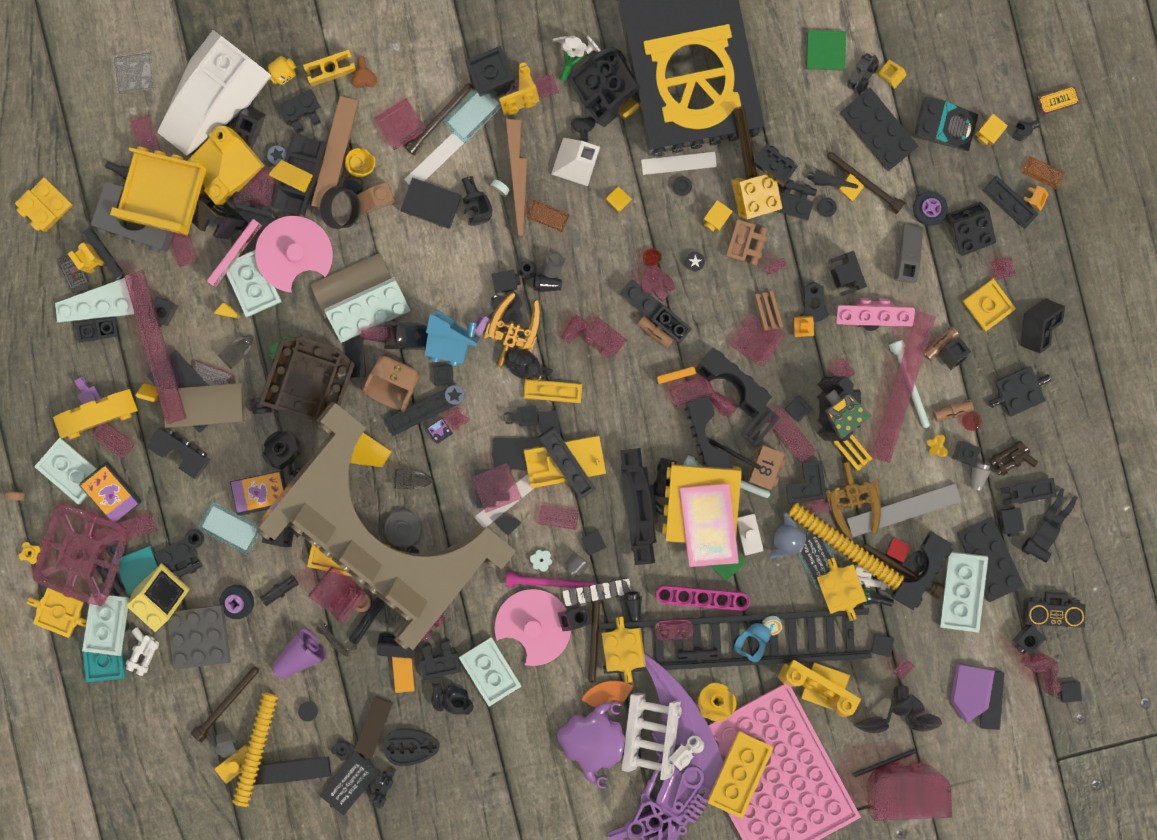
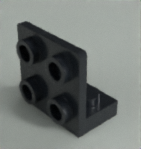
(775, 164)
(249, 212)
(972, 228)

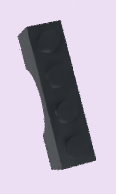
(752, 396)
(699, 413)
(935, 551)

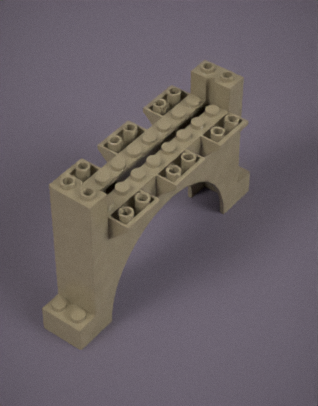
(322, 512)

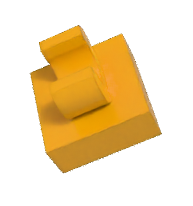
(1038, 199)
(803, 326)

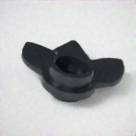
(514, 308)

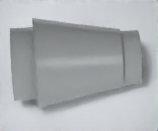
(979, 475)

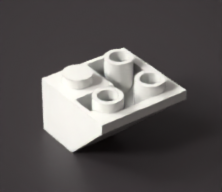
(575, 161)

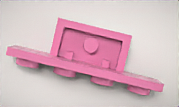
(875, 313)

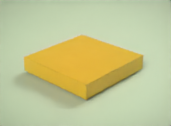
(988, 305)
(835, 676)

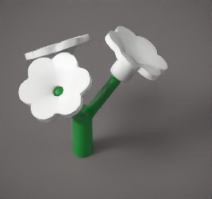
(574, 47)

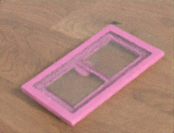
(708, 525)

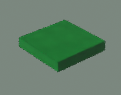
(826, 50)

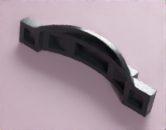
(640, 506)

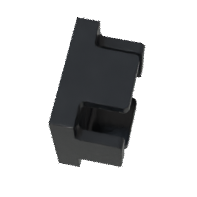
(490, 72)
(222, 215)
(848, 273)

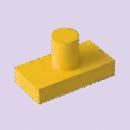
(232, 766)

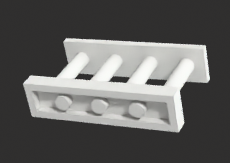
(634, 741)

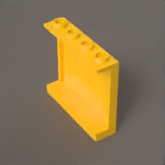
(161, 191)
(695, 476)

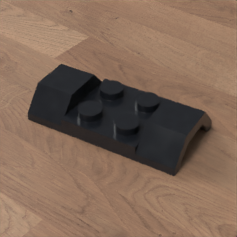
(307, 156)

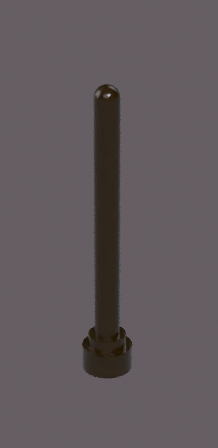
(414, 145)
(894, 203)
(935, 590)
(594, 640)
(200, 732)

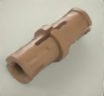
(655, 332)
(940, 342)
(953, 410)

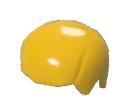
(359, 162)

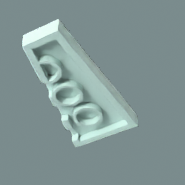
(101, 302)

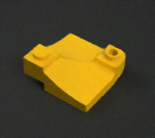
(228, 164)

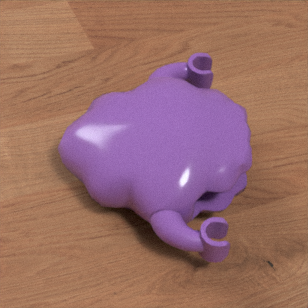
(593, 741)

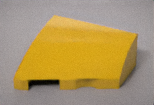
(370, 452)

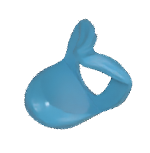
(758, 631)

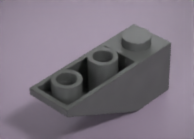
(909, 254)

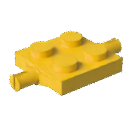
(842, 589)
(58, 612)
(623, 649)

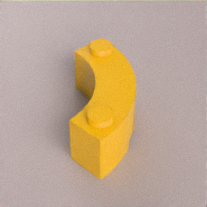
(89, 415)

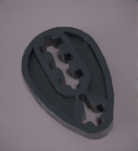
(406, 736)

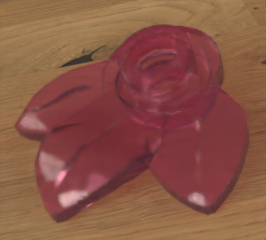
(657, 283)

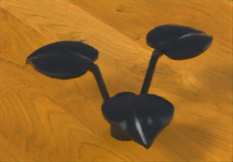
(902, 705)

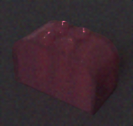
(908, 793)

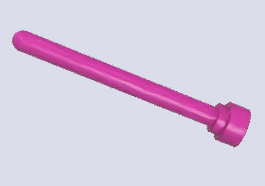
(513, 579)

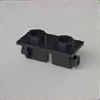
(868, 65)
(661, 480)

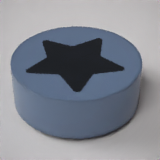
(276, 154)
(454, 395)

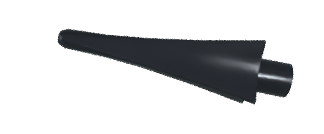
(824, 179)

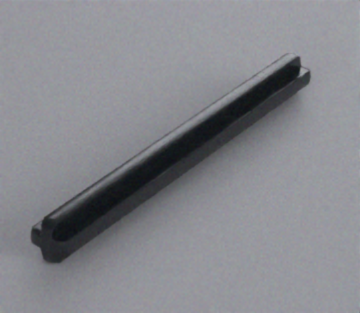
(371, 613)

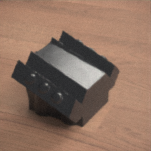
(842, 386)

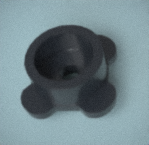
(337, 749)

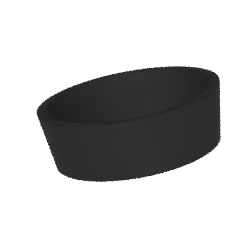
(326, 207)

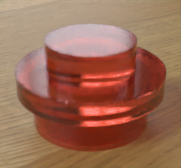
(651, 257)
(971, 421)

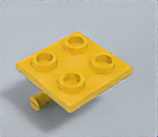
(525, 97)

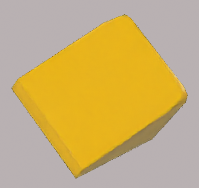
(892, 73)
(628, 108)
(851, 193)
(618, 199)
(226, 310)
(148, 392)

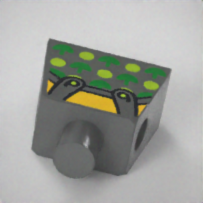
(845, 413)

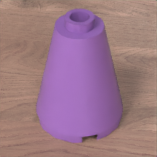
(299, 654)

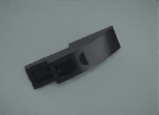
(655, 311)

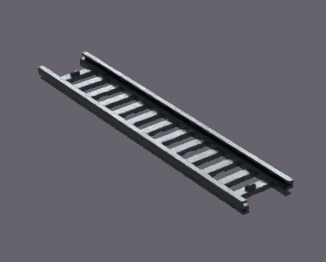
(775, 658)

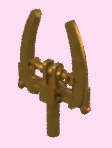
(509, 337)
(853, 492)

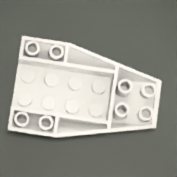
(211, 93)

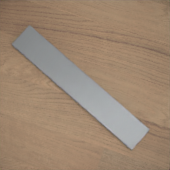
(906, 509)

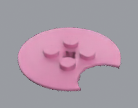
(292, 247)
(534, 622)

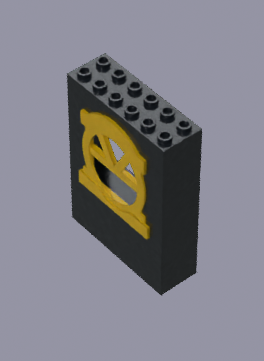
(653, 34)

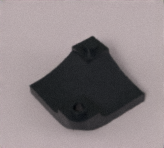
(604, 84)

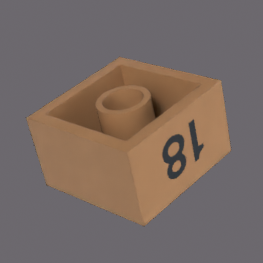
(770, 462)

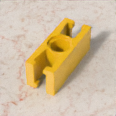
(322, 63)
(86, 258)

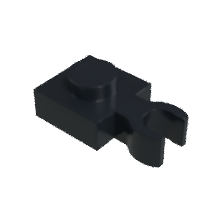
(525, 416)

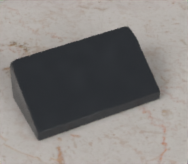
(356, 353)
(389, 647)

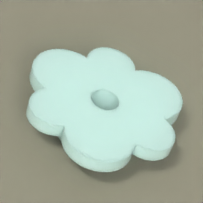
(535, 559)

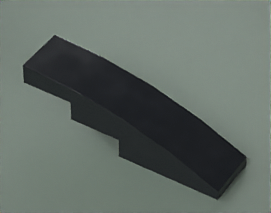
(293, 770)

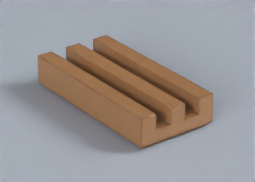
(770, 294)

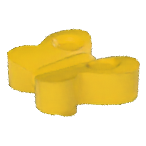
(937, 446)

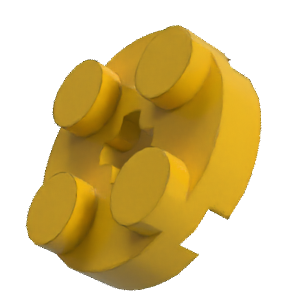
(712, 711)

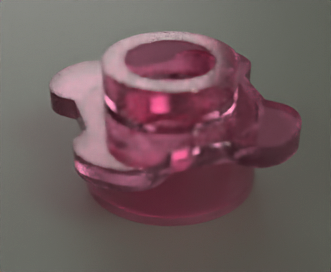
(461, 418)

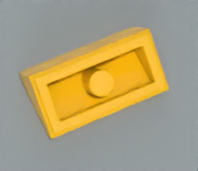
(291, 175)

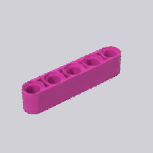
(711, 601)

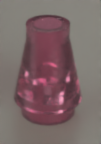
(574, 329)
(377, 333)
(723, 404)

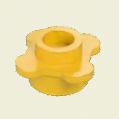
(35, 550)

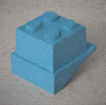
(448, 339)

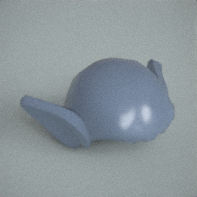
(788, 539)

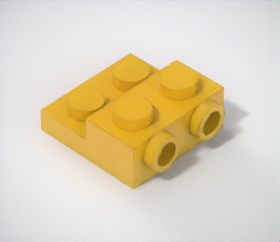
(43, 205)

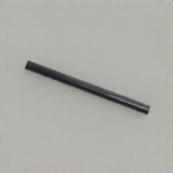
(735, 454)
(883, 763)

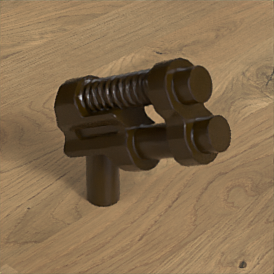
(1017, 453)

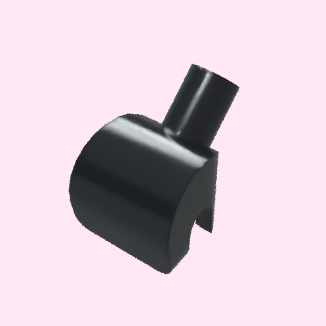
(1025, 129)

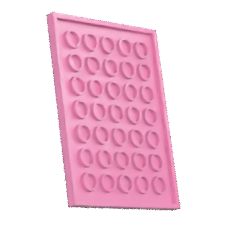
(799, 787)

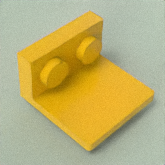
(756, 196)

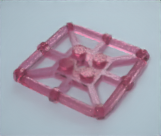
(91, 549)

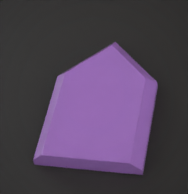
(971, 690)

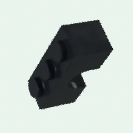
(193, 460)

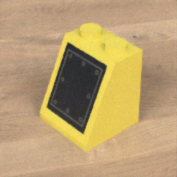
(157, 597)

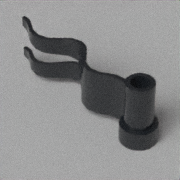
(1049, 529)

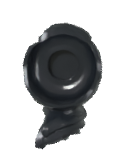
(526, 365)
(452, 700)

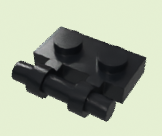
(793, 205)
(177, 553)

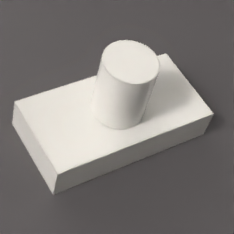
(749, 534)

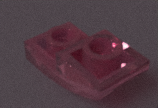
(691, 391)

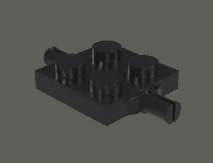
(1020, 391)

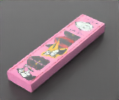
(234, 253)

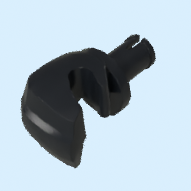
(477, 202)

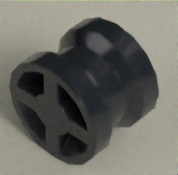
(259, 409)

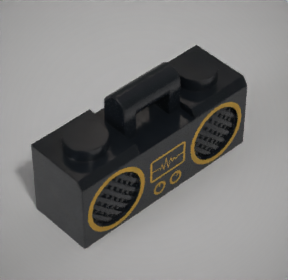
(1062, 614)

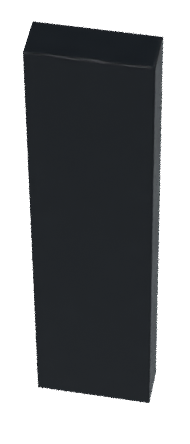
(418, 413)
(566, 462)

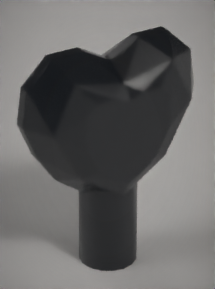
(583, 126)

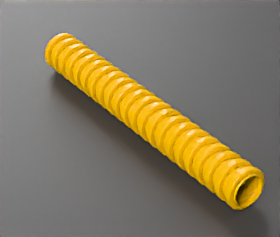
(846, 546)

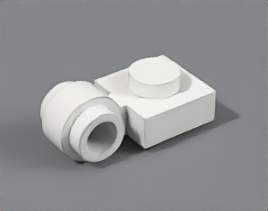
(683, 755)

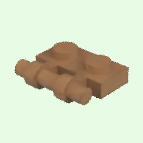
(741, 239)

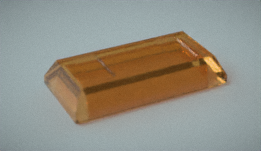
(1043, 172)
(548, 216)

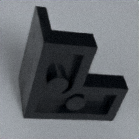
(1039, 324)

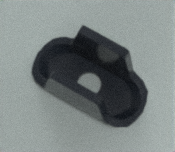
(405, 336)

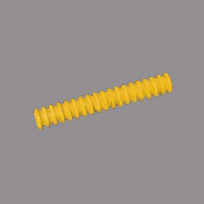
(255, 749)

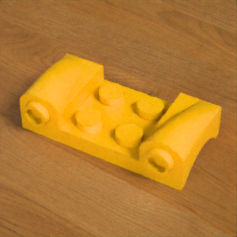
(840, 699)

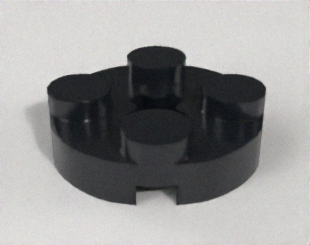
(287, 455)

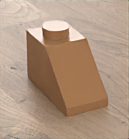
(375, 198)

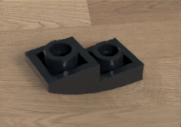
(96, 330)

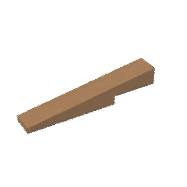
(336, 148)
(518, 170)

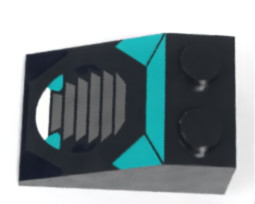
(945, 124)

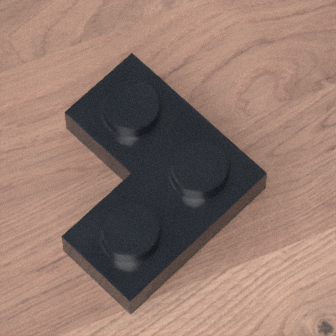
(813, 486)

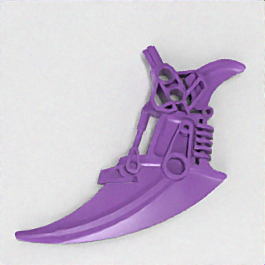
(681, 793)

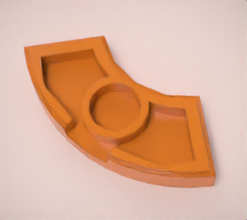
(606, 692)

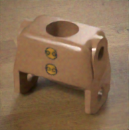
(391, 383)

